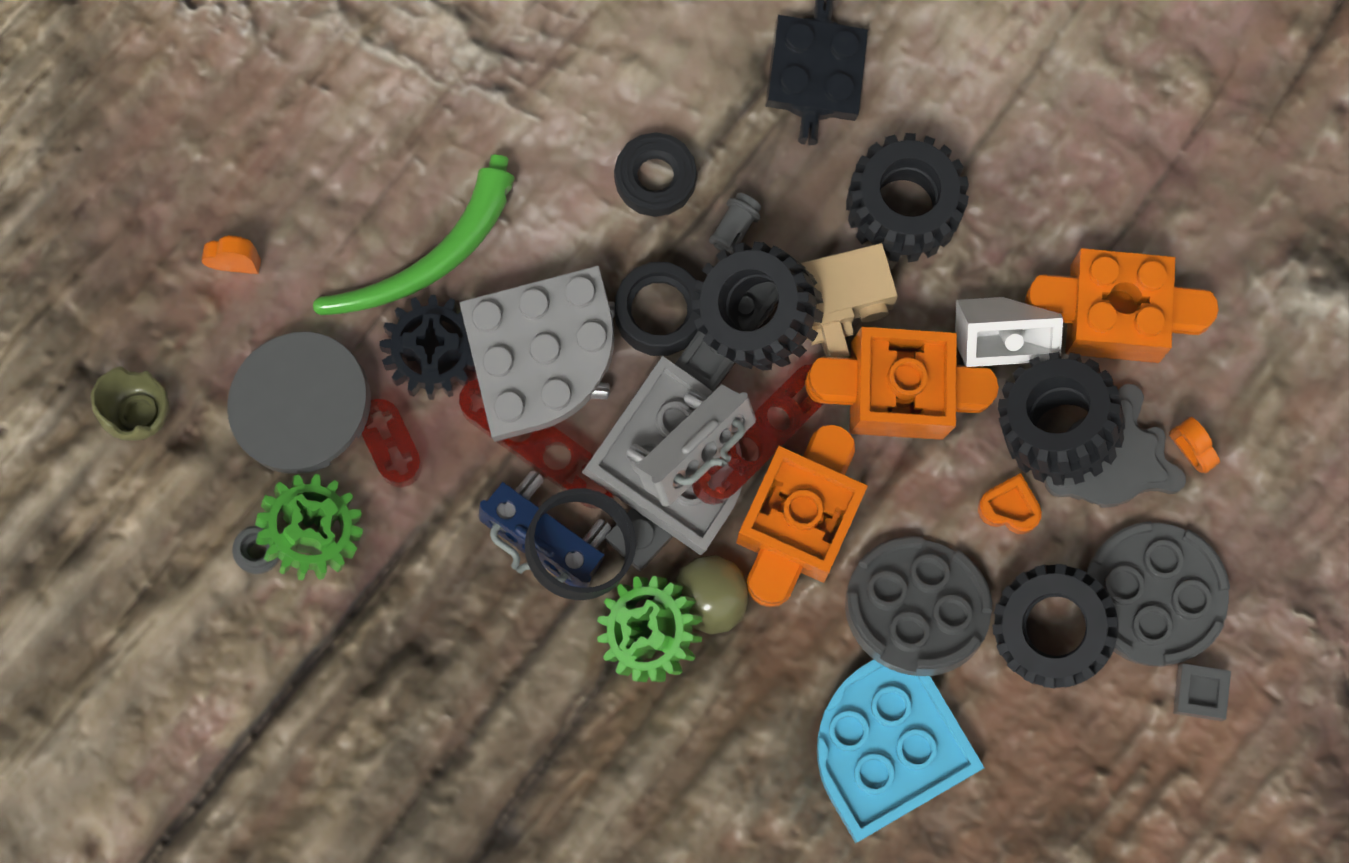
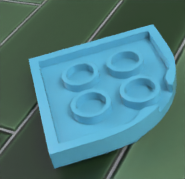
(889, 747)

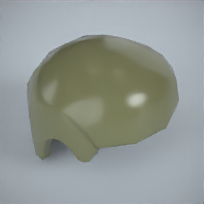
(130, 404)
(718, 592)

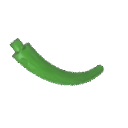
(468, 233)

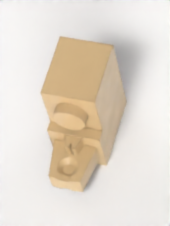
(851, 288)

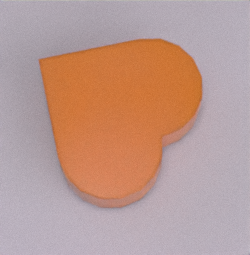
(232, 255)
(1195, 445)
(1011, 506)

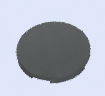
(298, 402)
(1164, 590)
(918, 606)

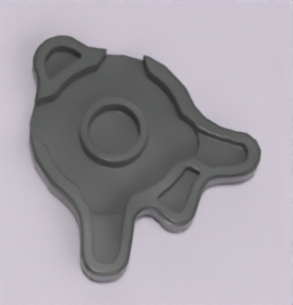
(1138, 464)

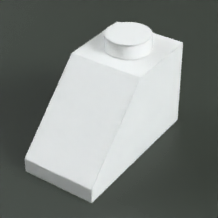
(1005, 331)

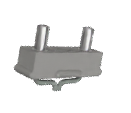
(694, 443)

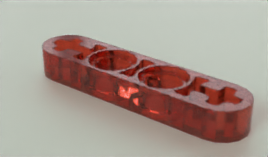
(765, 437)
(533, 449)

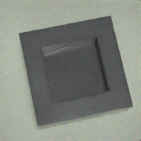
(649, 539)
(1202, 692)

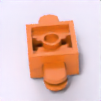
(1121, 324)
(904, 365)
(800, 515)

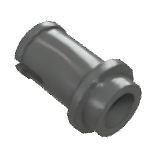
(736, 222)

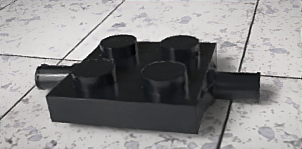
(816, 69)

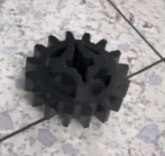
(413, 346)

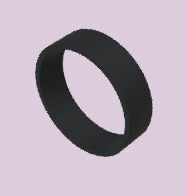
(609, 506)

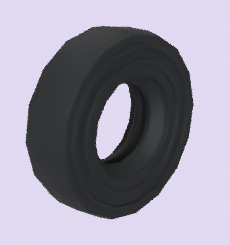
(655, 147)

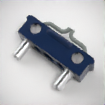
(557, 547)

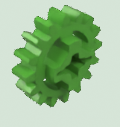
(298, 509)
(665, 616)

